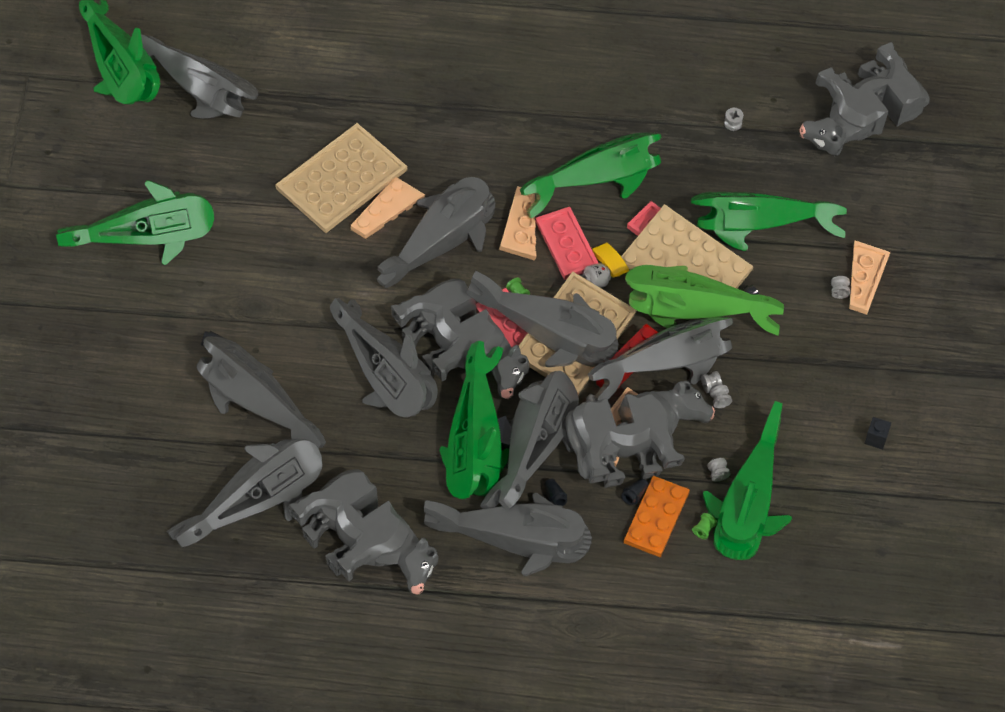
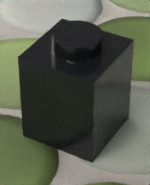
(878, 433)

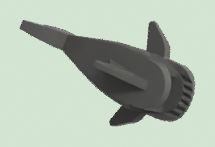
(212, 85)
(449, 221)
(562, 325)
(686, 345)
(391, 368)
(244, 380)
(534, 434)
(270, 477)
(531, 530)

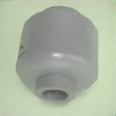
(597, 274)

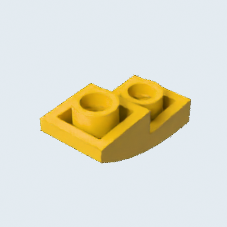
(610, 258)

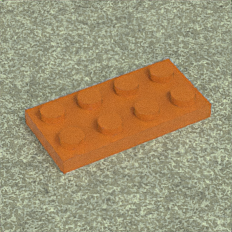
(656, 516)

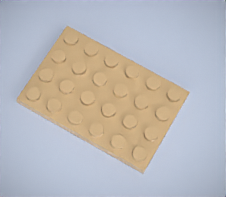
(341, 177)
(677, 242)
(597, 299)

